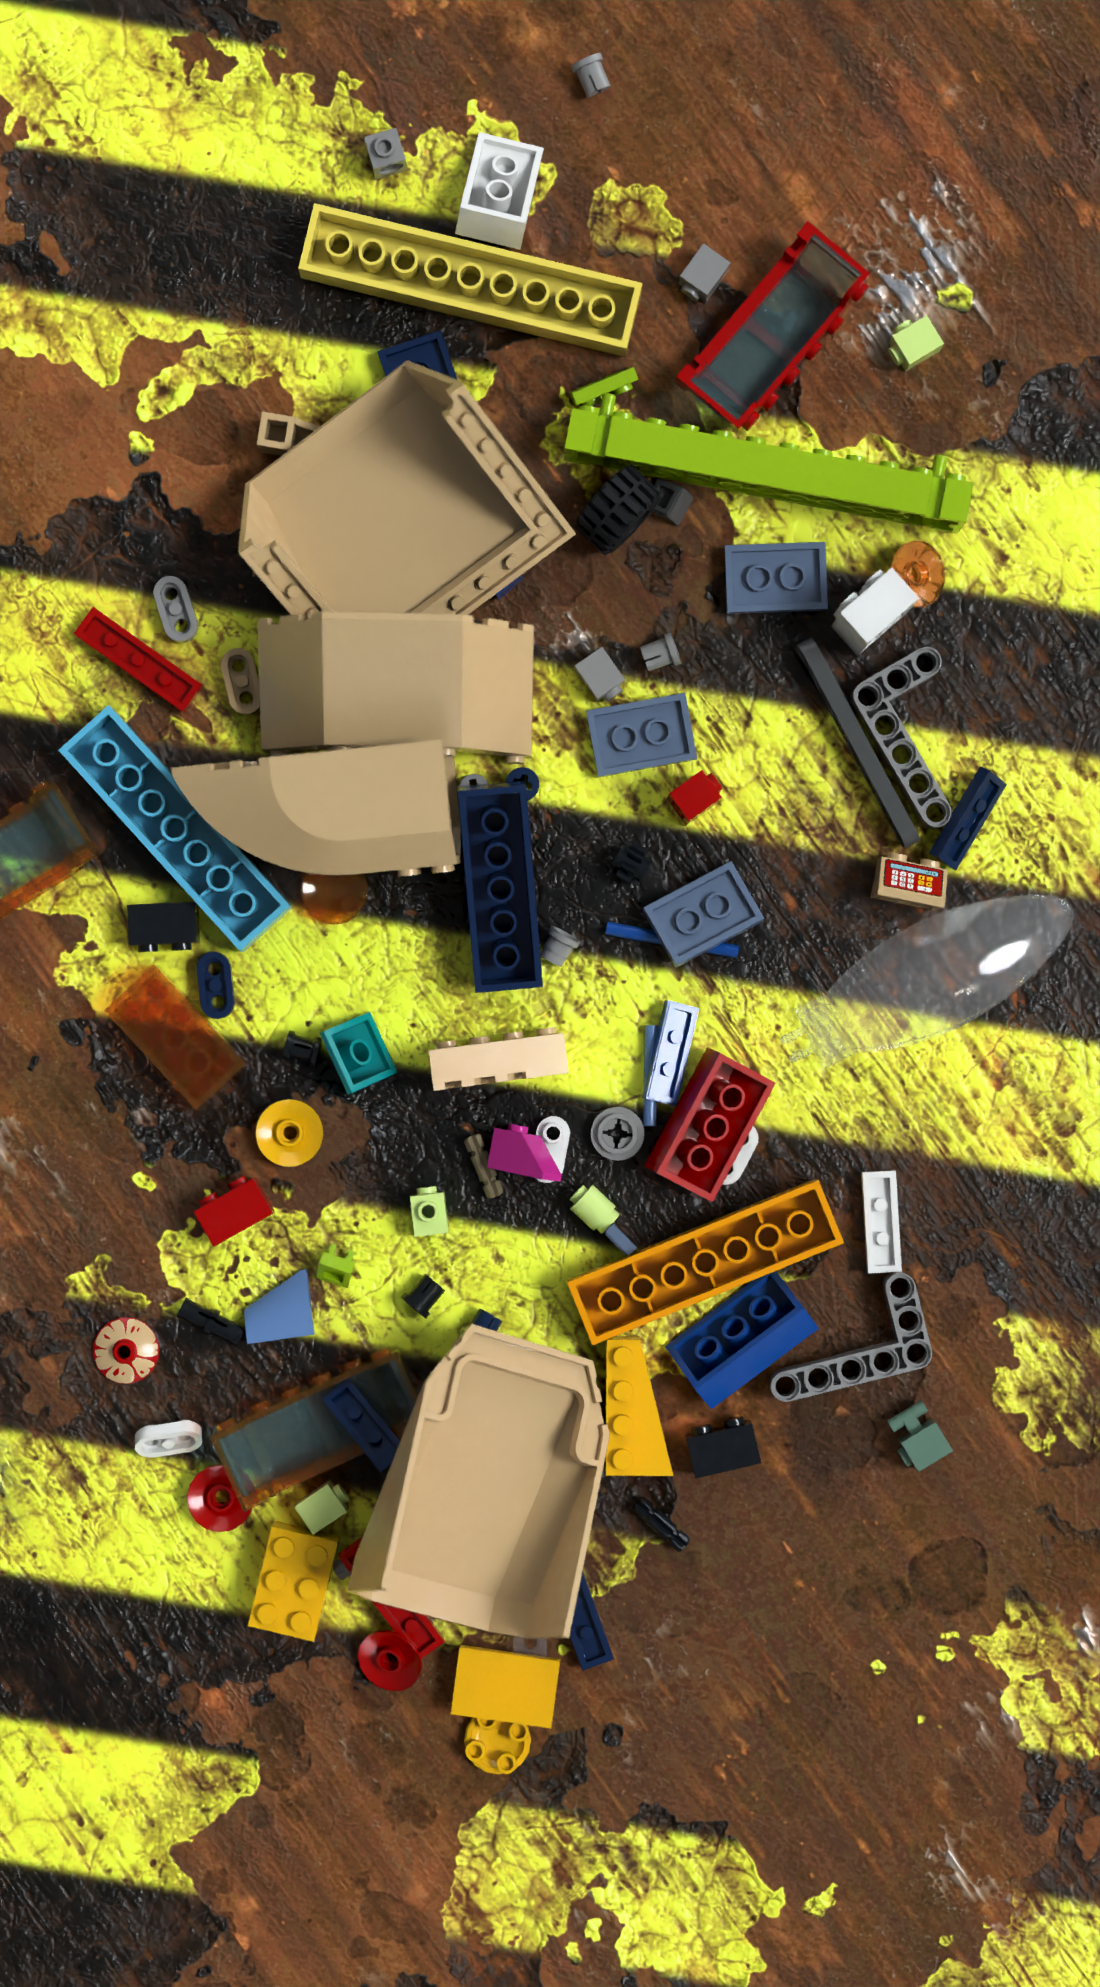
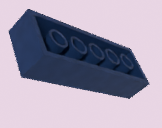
(500, 886)

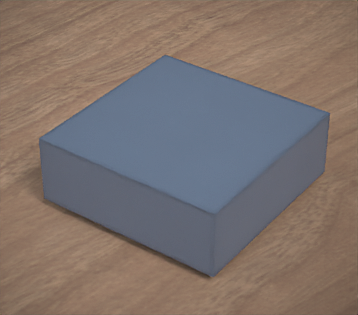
(620, 1239)

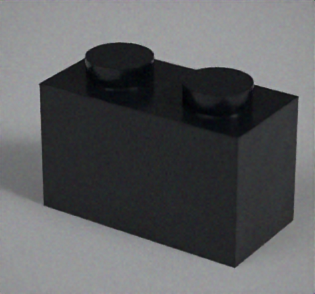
(163, 925)
(722, 1447)

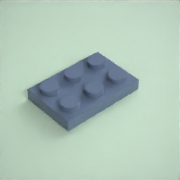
(775, 577)
(641, 735)
(703, 914)

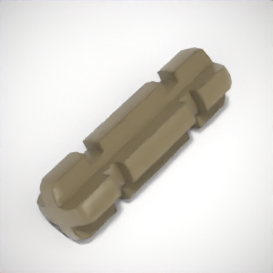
(480, 1160)

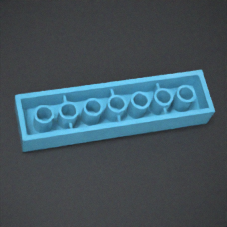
(167, 824)

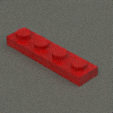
(138, 659)
(413, 1626)

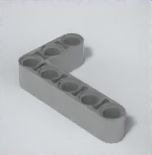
(899, 736)
(865, 1356)

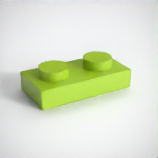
(617, 382)

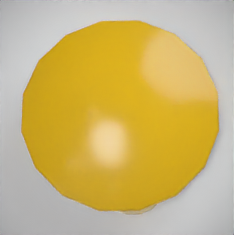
(496, 1745)

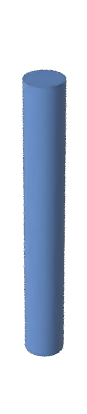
(649, 1106)

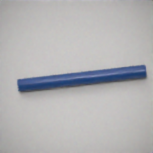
(650, 936)

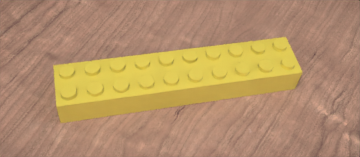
(469, 280)

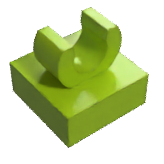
(336, 1269)

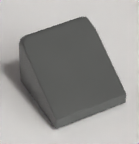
(673, 501)

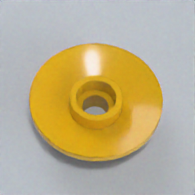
(271, 1134)

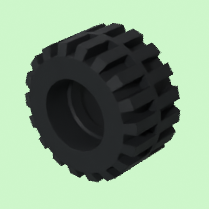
(617, 509)

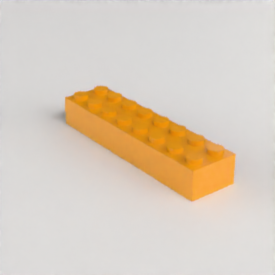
(705, 1261)

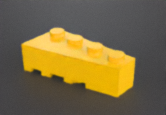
(631, 1413)

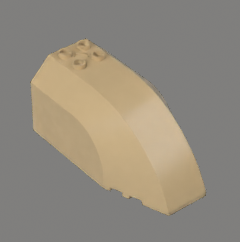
(336, 808)

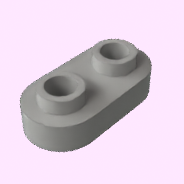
(175, 610)

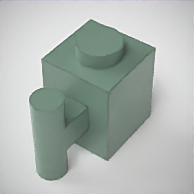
(923, 1442)

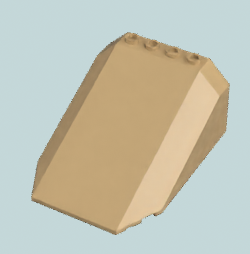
(490, 1491)

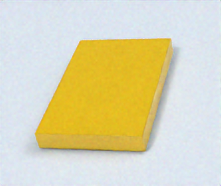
(505, 1686)

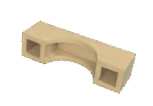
(281, 433)

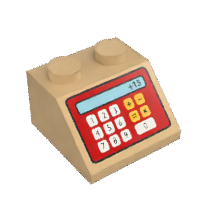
(909, 882)

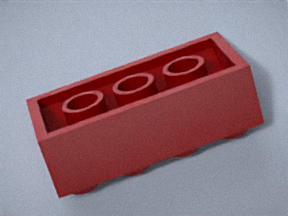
(710, 1124)

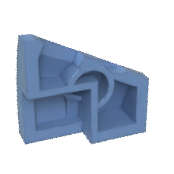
(281, 1312)

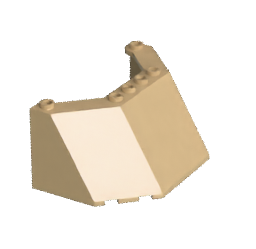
(396, 681)

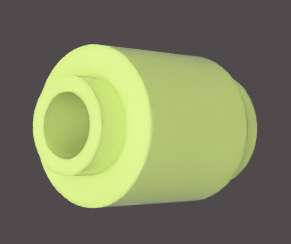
(593, 1208)

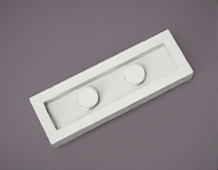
(881, 1221)

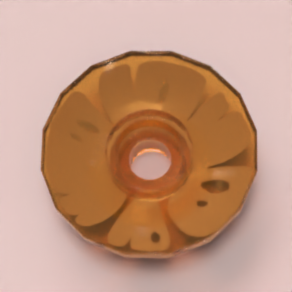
(921, 570)

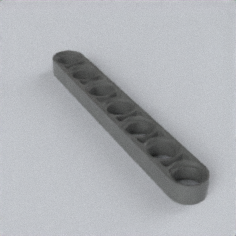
(857, 743)

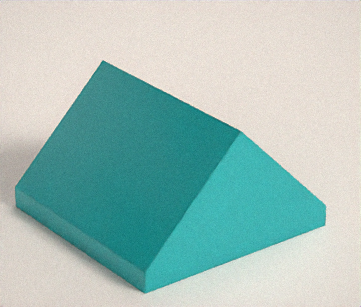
(358, 1053)

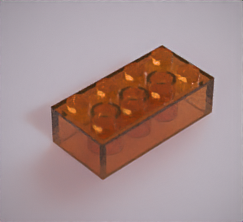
(176, 1037)

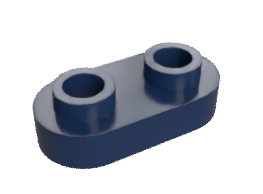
(215, 985)

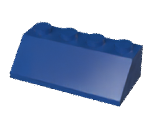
(741, 1338)

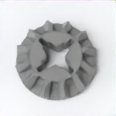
(629, 1122)

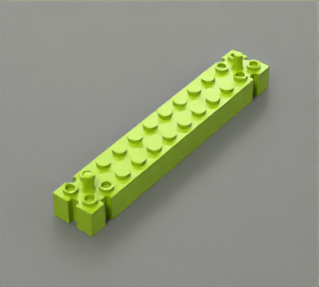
(768, 470)

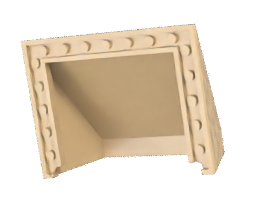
(398, 506)

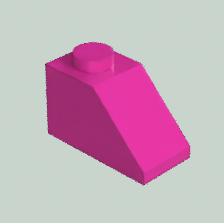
(521, 1154)

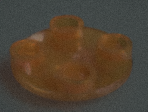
(334, 897)

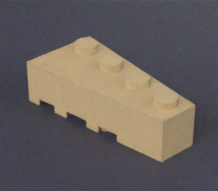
(499, 1060)

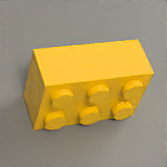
(293, 1581)

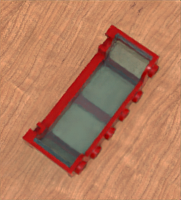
(775, 330)

